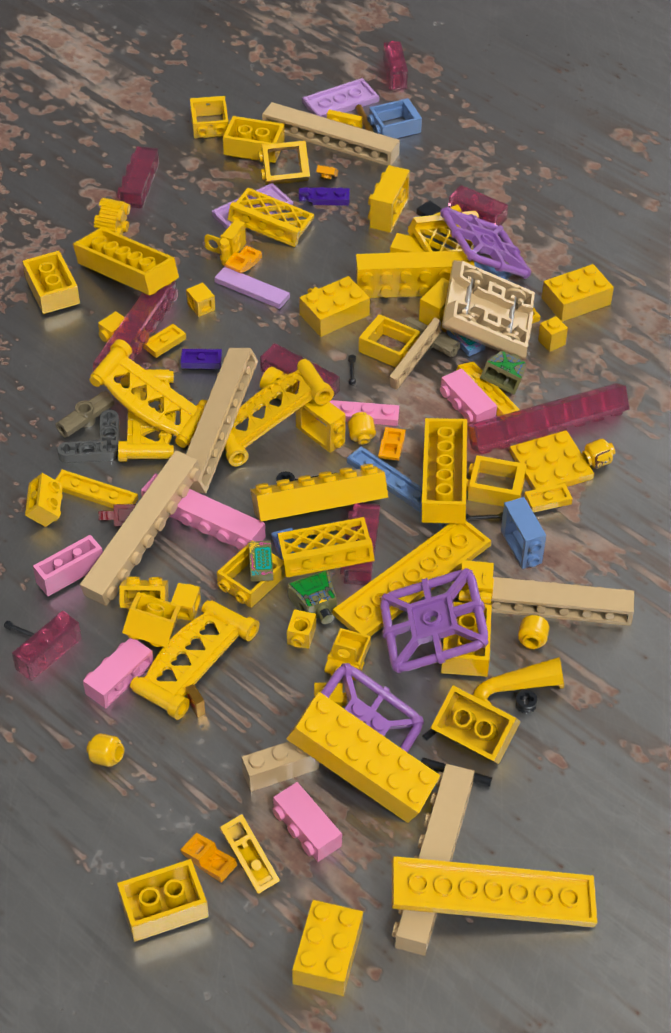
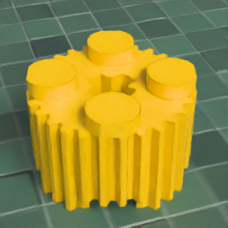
(112, 215)

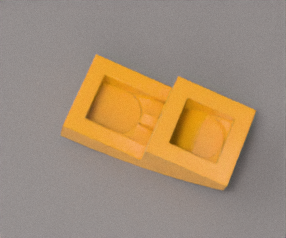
(244, 260)
(392, 444)
(209, 858)

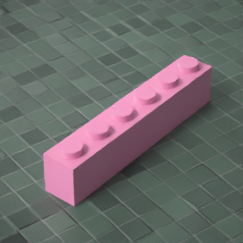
(216, 519)

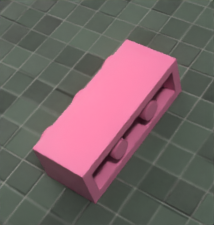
(467, 397)
(67, 565)
(117, 672)
(307, 822)

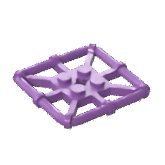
(486, 240)
(445, 625)
(368, 714)

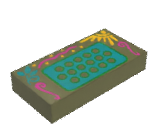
(260, 561)

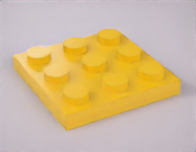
(552, 461)

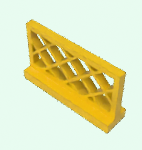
(269, 224)
(432, 226)
(326, 555)

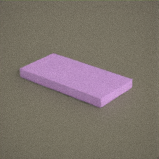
(341, 98)
(221, 213)

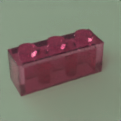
(395, 65)
(486, 207)
(46, 645)

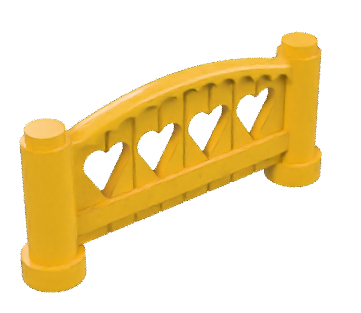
(118, 364)
(310, 387)
(137, 445)
(171, 694)

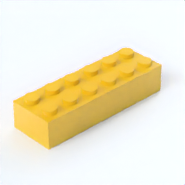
(126, 260)
(404, 272)
(444, 471)
(318, 492)
(363, 757)

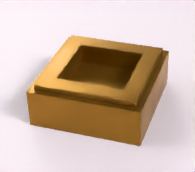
(196, 700)

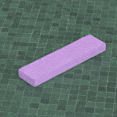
(252, 287)

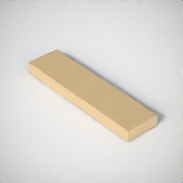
(415, 353)

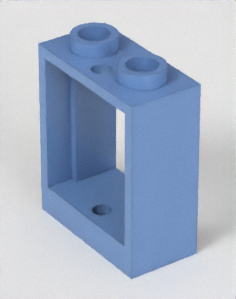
(393, 110)
(523, 533)

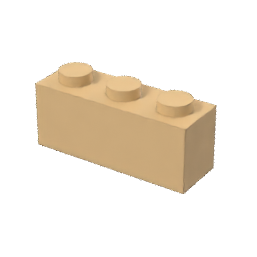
(276, 765)

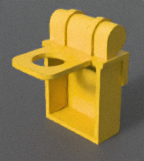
(231, 241)
(484, 576)
(348, 648)

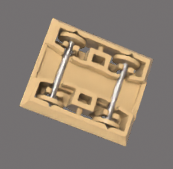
(488, 309)

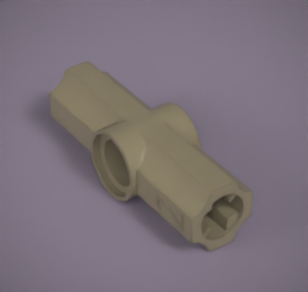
(442, 343)
(84, 414)

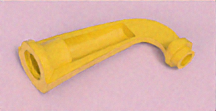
(537, 675)

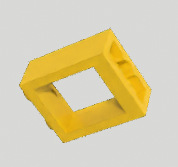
(216, 107)
(304, 174)
(390, 328)
(328, 436)
(498, 467)
(235, 566)

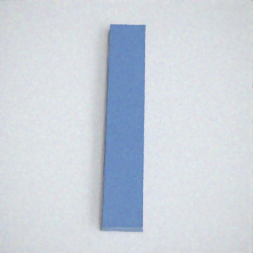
(396, 482)

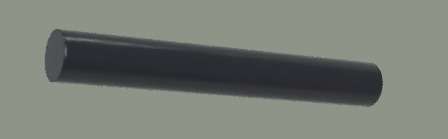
(439, 767)

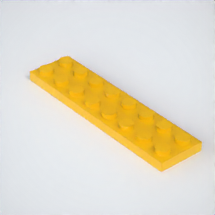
(431, 559)
(493, 892)

